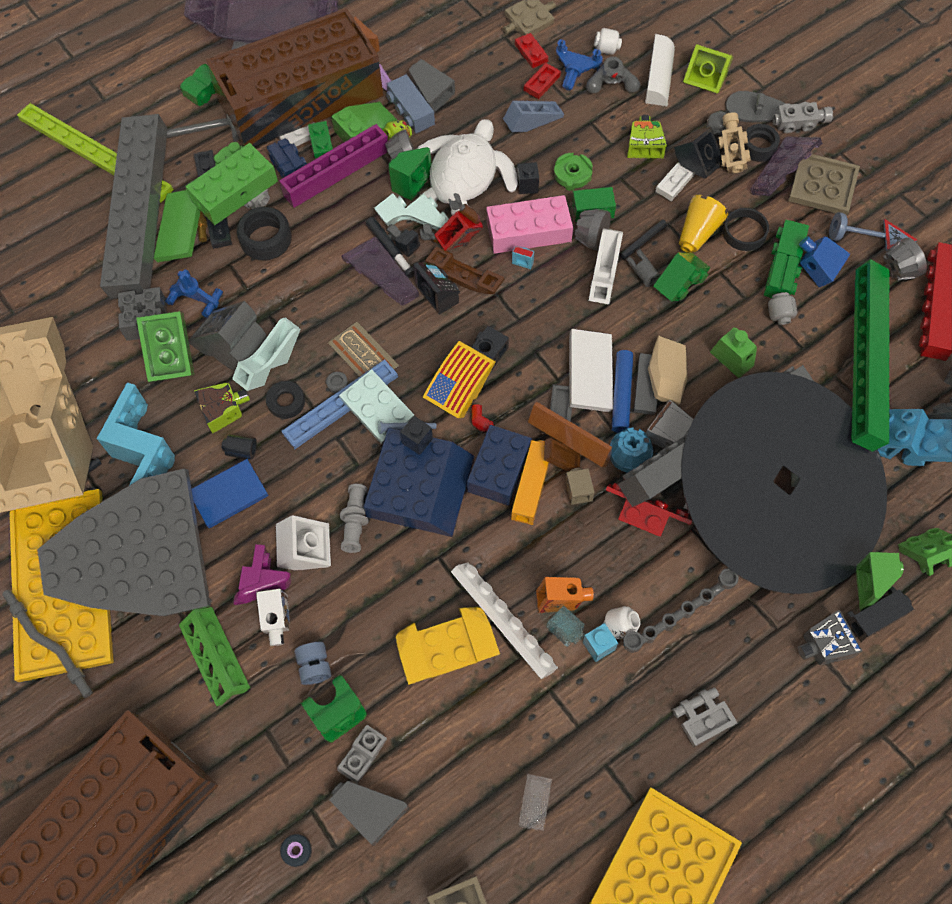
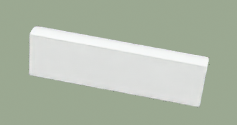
(660, 71)

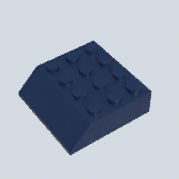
(421, 488)

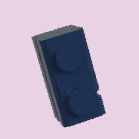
(285, 157)

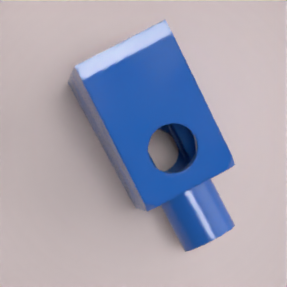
(822, 259)

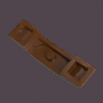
(465, 275)

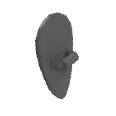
(752, 106)

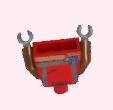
(457, 229)

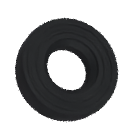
(294, 408)

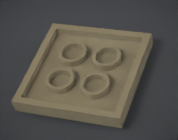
(824, 184)

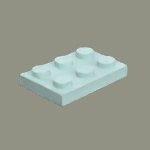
(374, 402)

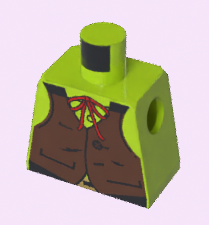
(220, 405)

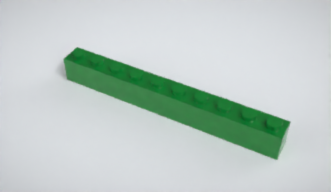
(871, 357)

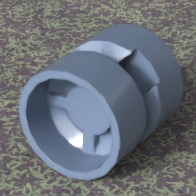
(307, 657)

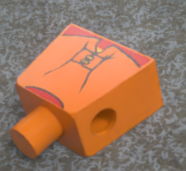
(561, 591)

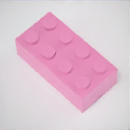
(529, 224)

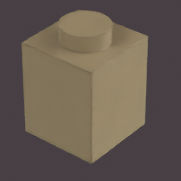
(579, 486)

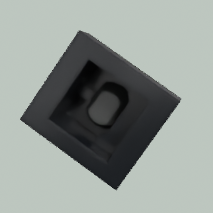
(406, 242)

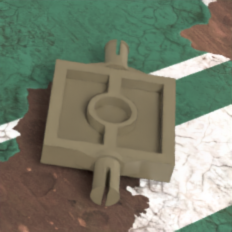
(529, 17)

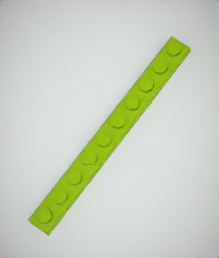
(76, 141)

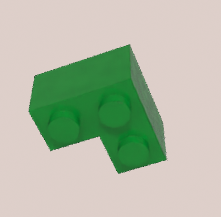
(680, 274)

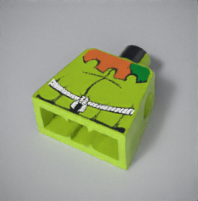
(646, 139)

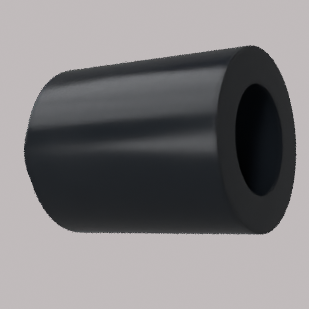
(239, 446)

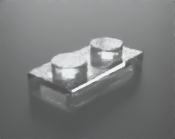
(535, 802)

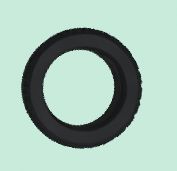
(260, 218)

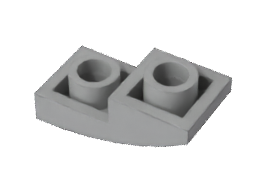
(362, 754)

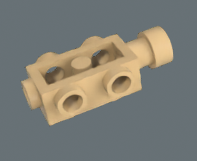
(734, 151)

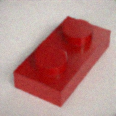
(531, 50)
(542, 80)

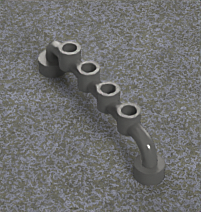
(633, 640)

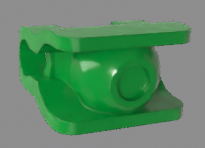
(339, 715)

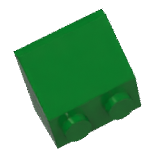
(410, 172)

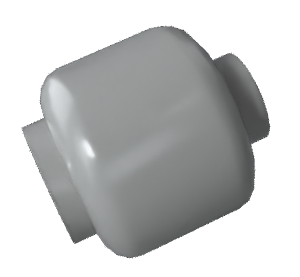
(782, 308)

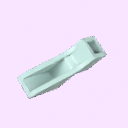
(421, 211)
(272, 353)

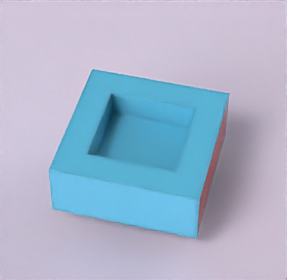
(523, 257)

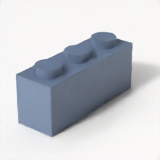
(410, 104)

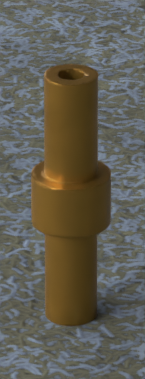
(202, 226)

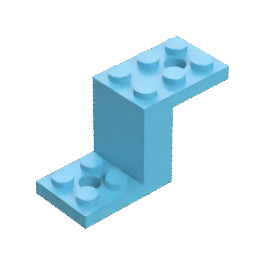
(131, 445)

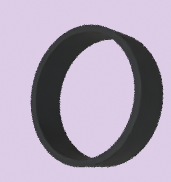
(750, 213)

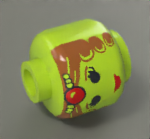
(393, 127)

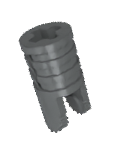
(644, 269)

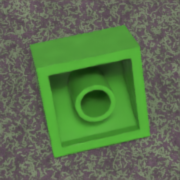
(876, 575)

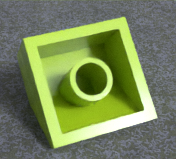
(708, 68)

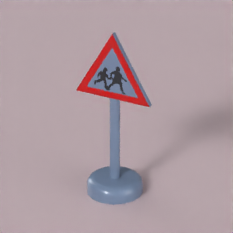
(891, 232)

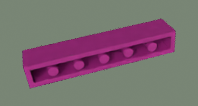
(334, 165)

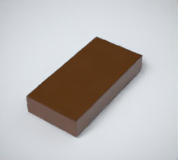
(561, 455)

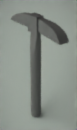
(201, 127)

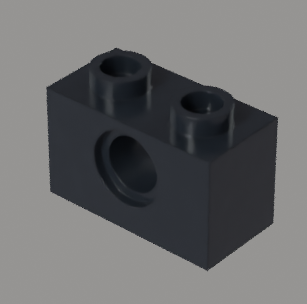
(493, 341)

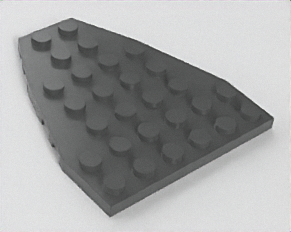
(131, 552)

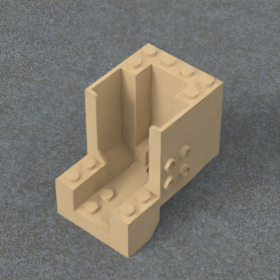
(42, 447)

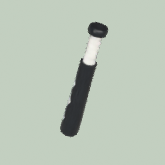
(378, 231)

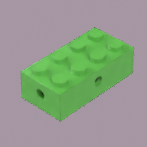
(232, 183)

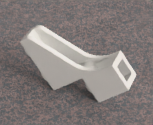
(605, 266)

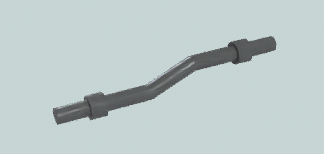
(74, 674)

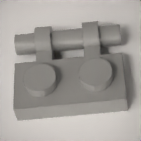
(710, 722)

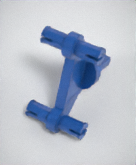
(576, 63)
(190, 288)

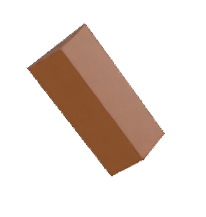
(570, 435)

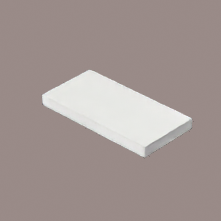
(590, 371)

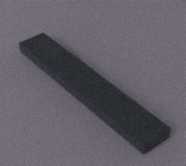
(219, 233)

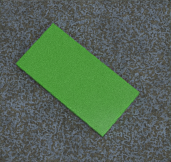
(177, 227)

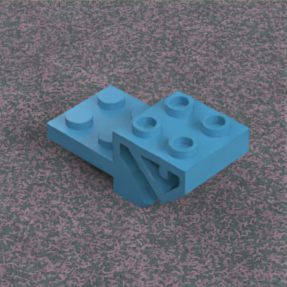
(919, 436)

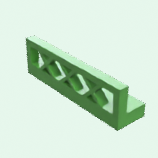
(217, 652)

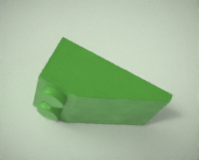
(358, 118)

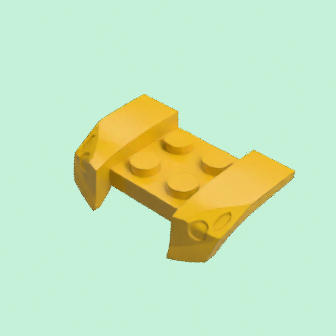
(446, 645)

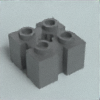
(141, 305)

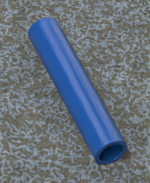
(622, 391)

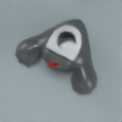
(612, 72)

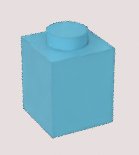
(600, 642)

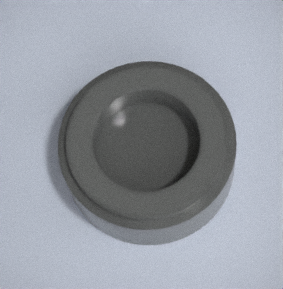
(336, 382)

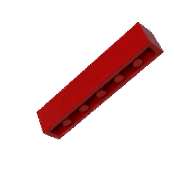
(937, 323)

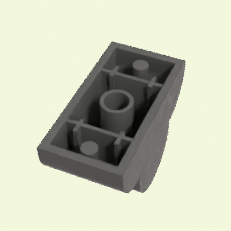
(229, 334)

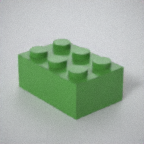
(165, 346)

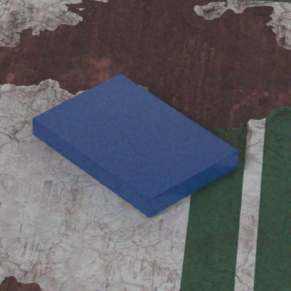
(228, 493)

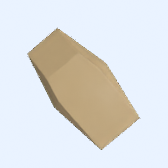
(668, 370)

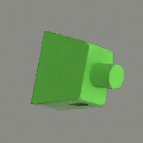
(736, 352)

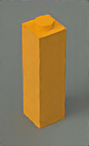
(531, 484)

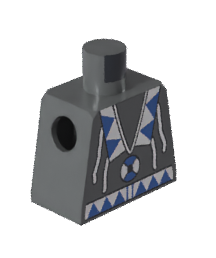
(830, 641)

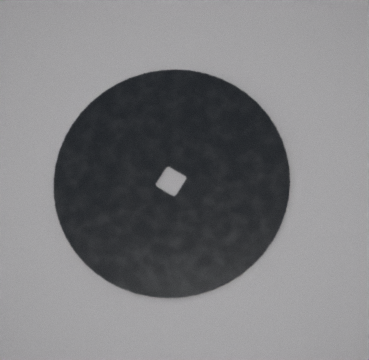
(751, 523)

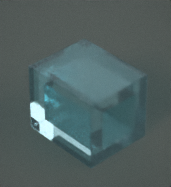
(566, 627)

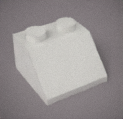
(302, 544)

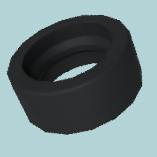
(766, 132)

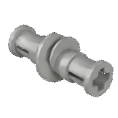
(354, 518)

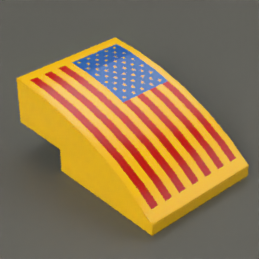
(459, 379)

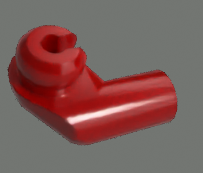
(478, 420)

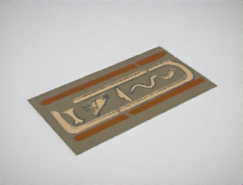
(360, 349)

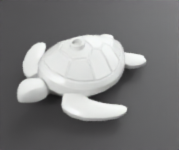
(467, 165)

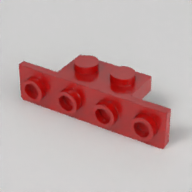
(648, 515)

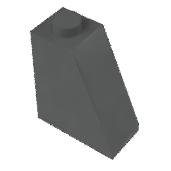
(432, 84)
(368, 810)

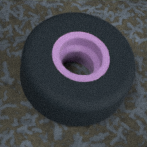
(286, 850)

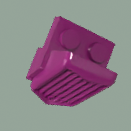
(260, 577)

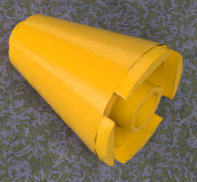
(701, 222)

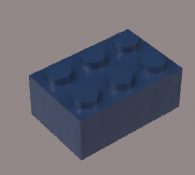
(499, 465)

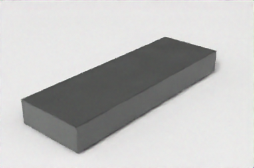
(644, 396)

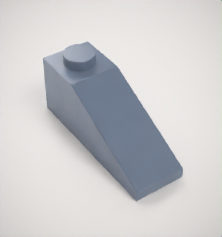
(528, 115)

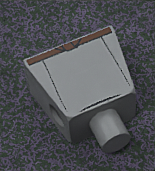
(669, 425)

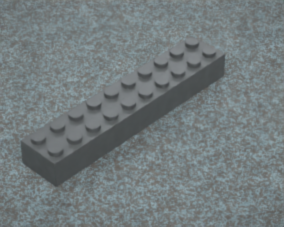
(134, 205)
(666, 466)

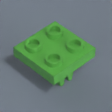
(929, 549)

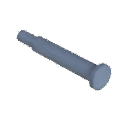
(383, 427)

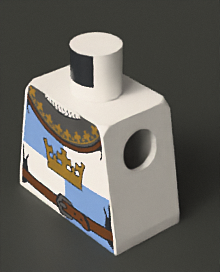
(271, 605)

